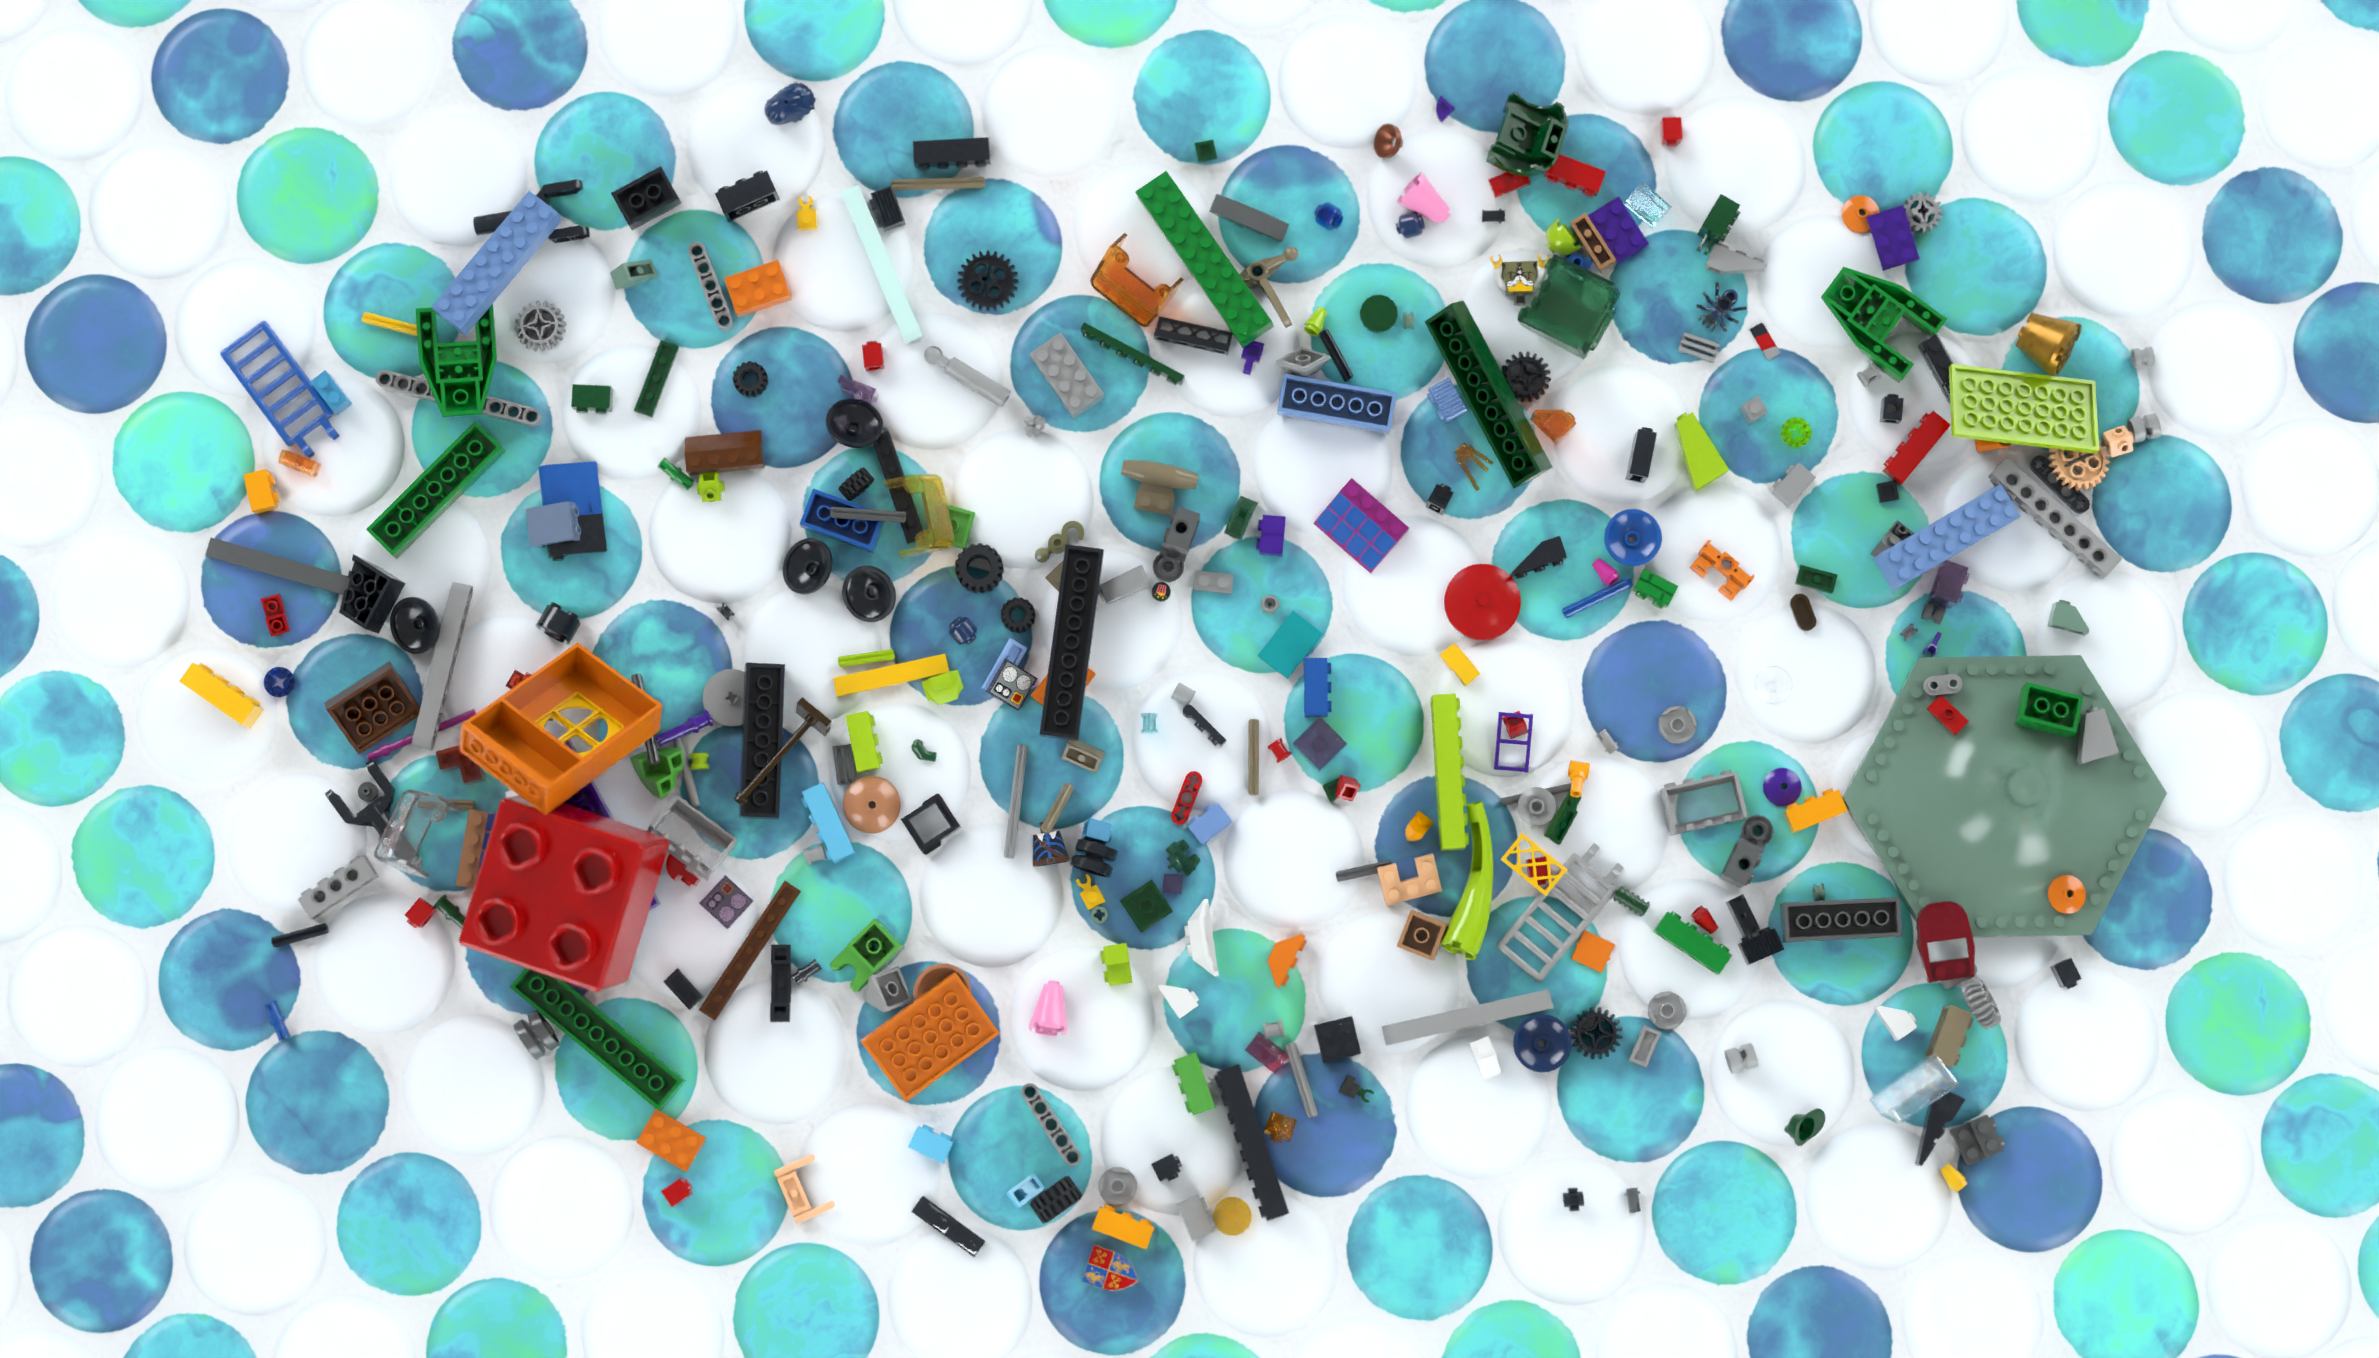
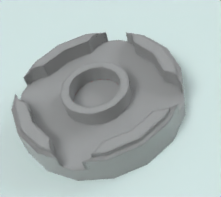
(1677, 725)
(1666, 1010)
(1117, 1186)

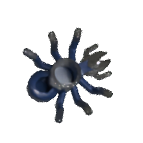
(1722, 306)

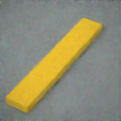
(890, 675)

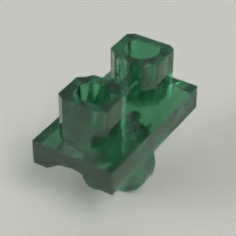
(1180, 860)

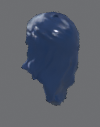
(789, 104)

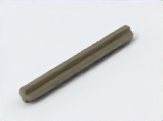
(938, 183)

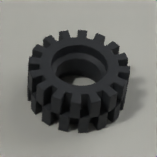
(750, 390)
(856, 484)
(1018, 626)

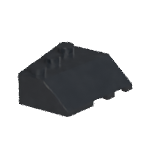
(369, 594)

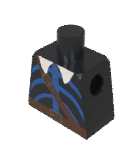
(1049, 849)

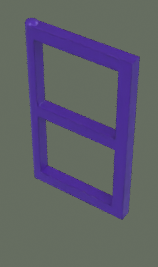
(1499, 740)

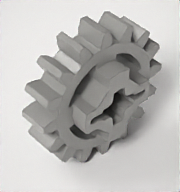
(1925, 208)

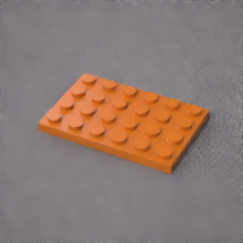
(930, 1036)

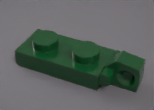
(1563, 819)

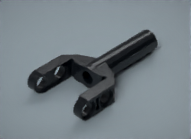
(489, 223)
(376, 813)

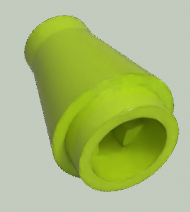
(1315, 322)

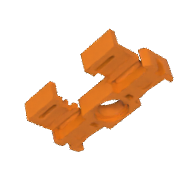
(1712, 555)

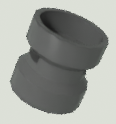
(1936, 611)

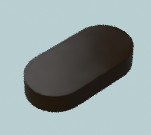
(1802, 612)

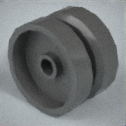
(536, 1034)

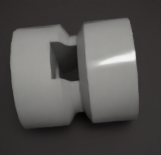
(2145, 427)
(1735, 1061)

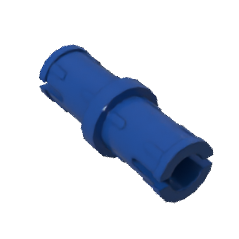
(277, 1020)

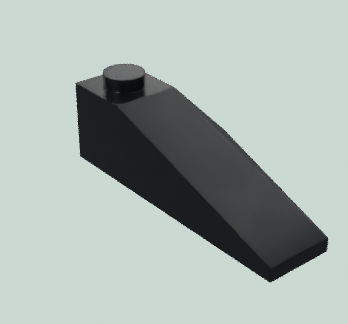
(1937, 1115)

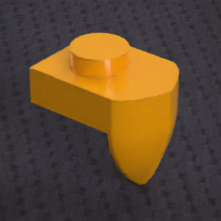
(1417, 827)

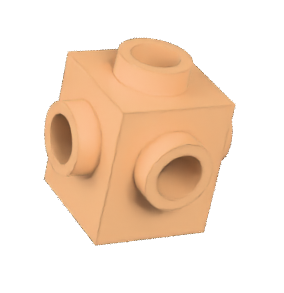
(2118, 441)

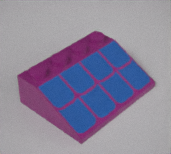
(1361, 525)

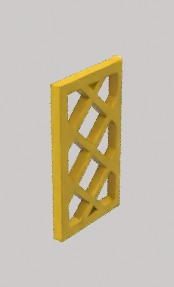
(1517, 868)

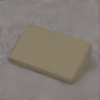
(1083, 755)

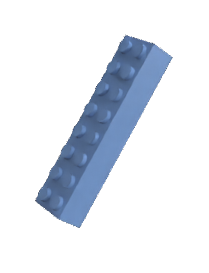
(497, 263)
(1946, 537)

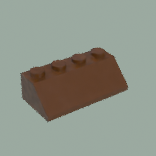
(724, 452)

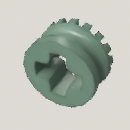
(1408, 320)
(1818, 892)
(1104, 918)

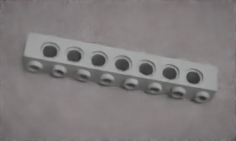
(2109, 558)

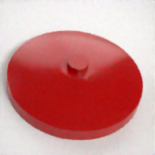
(1482, 602)

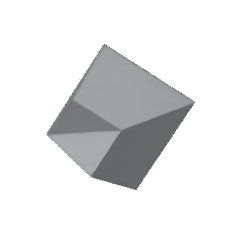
(1303, 362)
(888, 990)

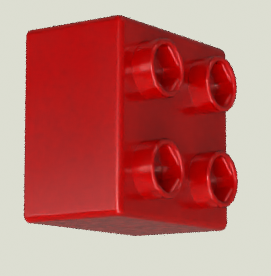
(564, 893)

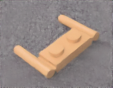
(795, 1193)

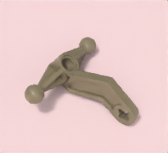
(1269, 266)

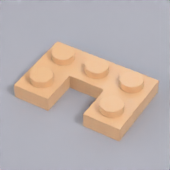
(1424, 884)

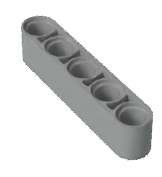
(707, 278)
(1043, 1118)

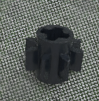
(1573, 1199)

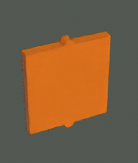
(1592, 951)

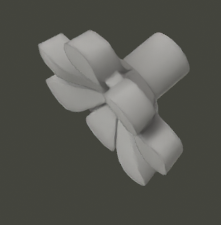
(1034, 425)

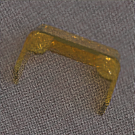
(940, 529)

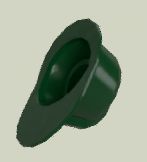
(1805, 1126)

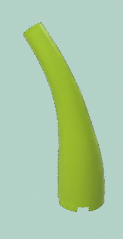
(1471, 916)

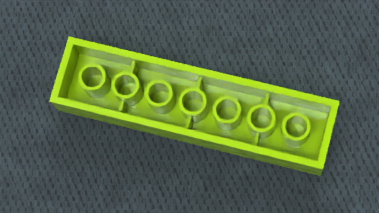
(1448, 772)

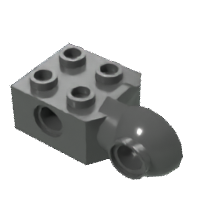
(1176, 545)
(1747, 850)

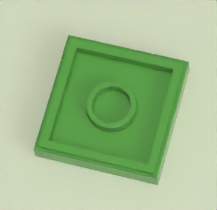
(962, 524)

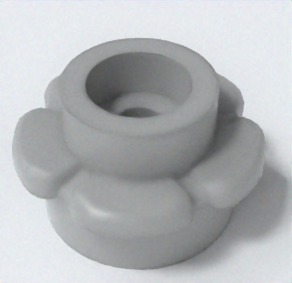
(1269, 599)

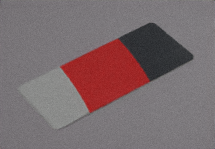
(1765, 341)

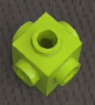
(710, 486)

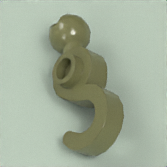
(1057, 542)

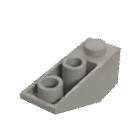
(1729, 262)

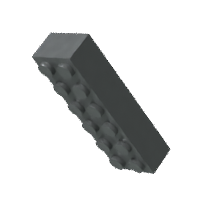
(1841, 919)

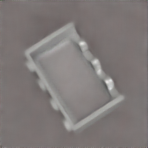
(1703, 802)
(693, 837)

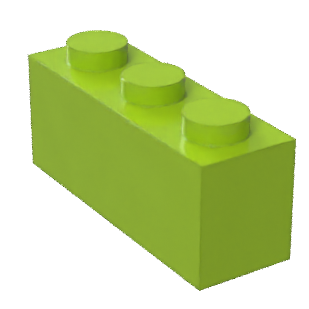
(864, 741)

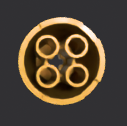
(2048, 341)

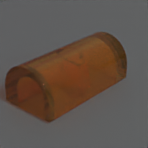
(299, 463)

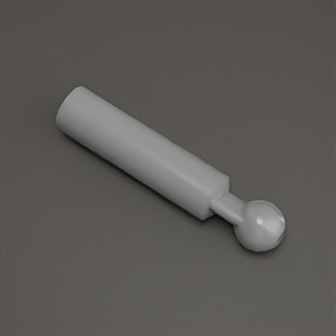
(968, 376)

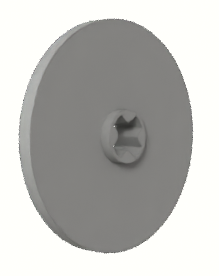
(717, 691)

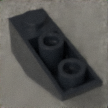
(1545, 554)

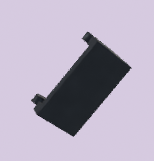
(1742, 915)

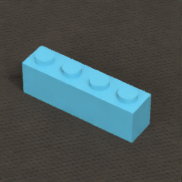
(828, 822)

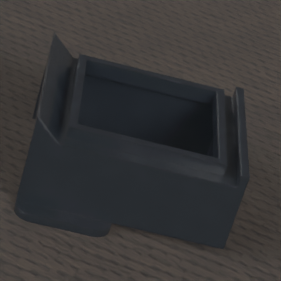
(935, 842)

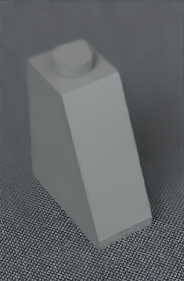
(1124, 585)
(2095, 737)

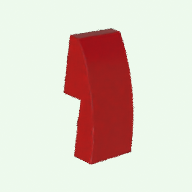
(275, 614)

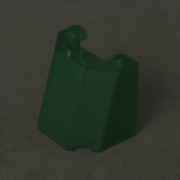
(1571, 307)

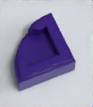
(1443, 109)

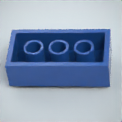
(855, 532)

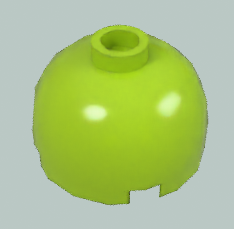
(1561, 239)

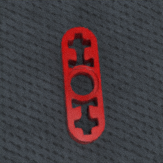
(1186, 783)

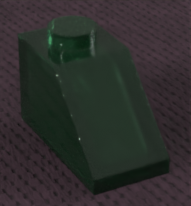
(1240, 517)

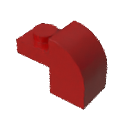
(676, 868)

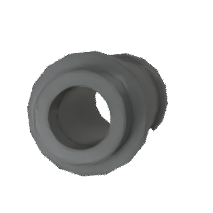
(1633, 1200)

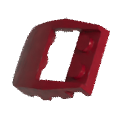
(1940, 923)

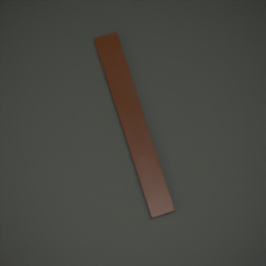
(749, 950)

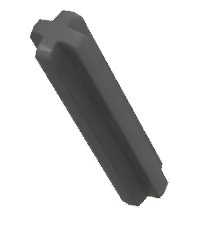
(1360, 871)

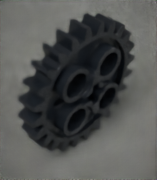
(971, 277)

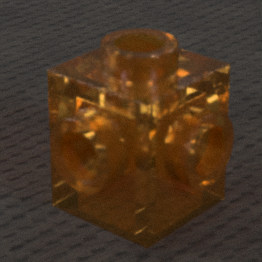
(1280, 1127)

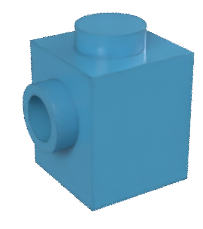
(1097, 831)

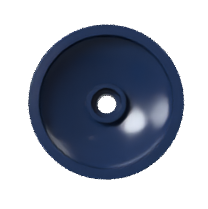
(1556, 1040)

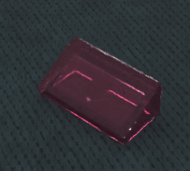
(1267, 1052)

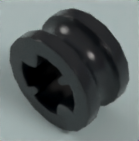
(725, 611)

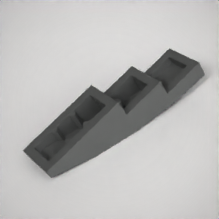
(1248, 217)

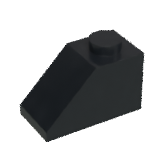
(1439, 498)

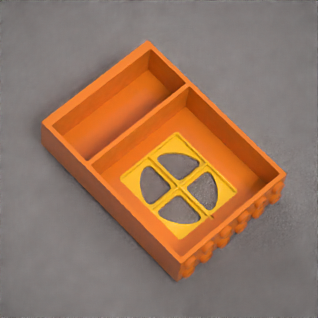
(541, 769)

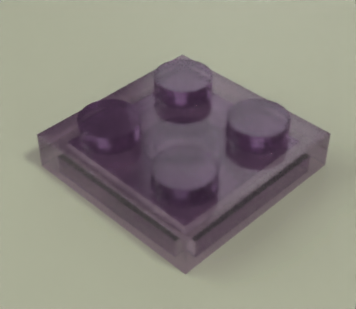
(853, 387)

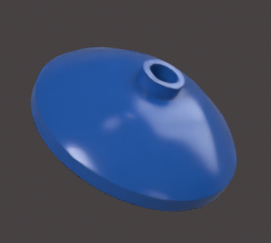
(1641, 527)

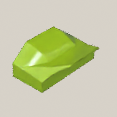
(943, 687)

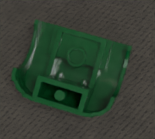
(1528, 137)

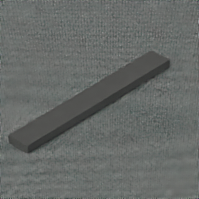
(277, 566)

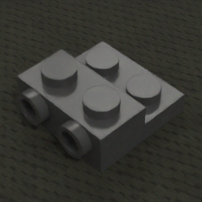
(1977, 1139)

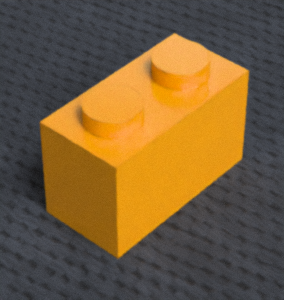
(261, 491)

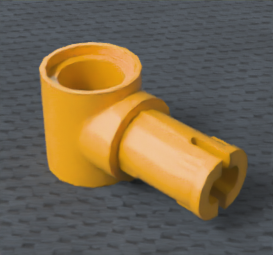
(1578, 773)

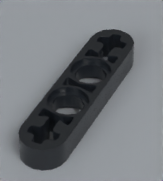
(2057, 487)

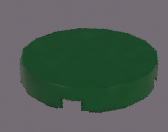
(1378, 313)

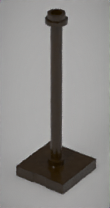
(812, 718)

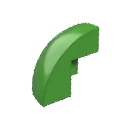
(660, 777)

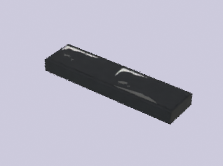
(948, 1226)

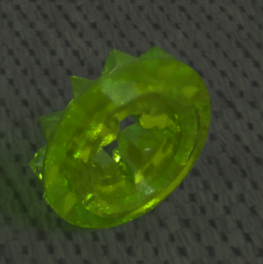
(1804, 430)

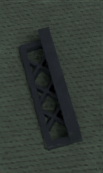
(1192, 340)

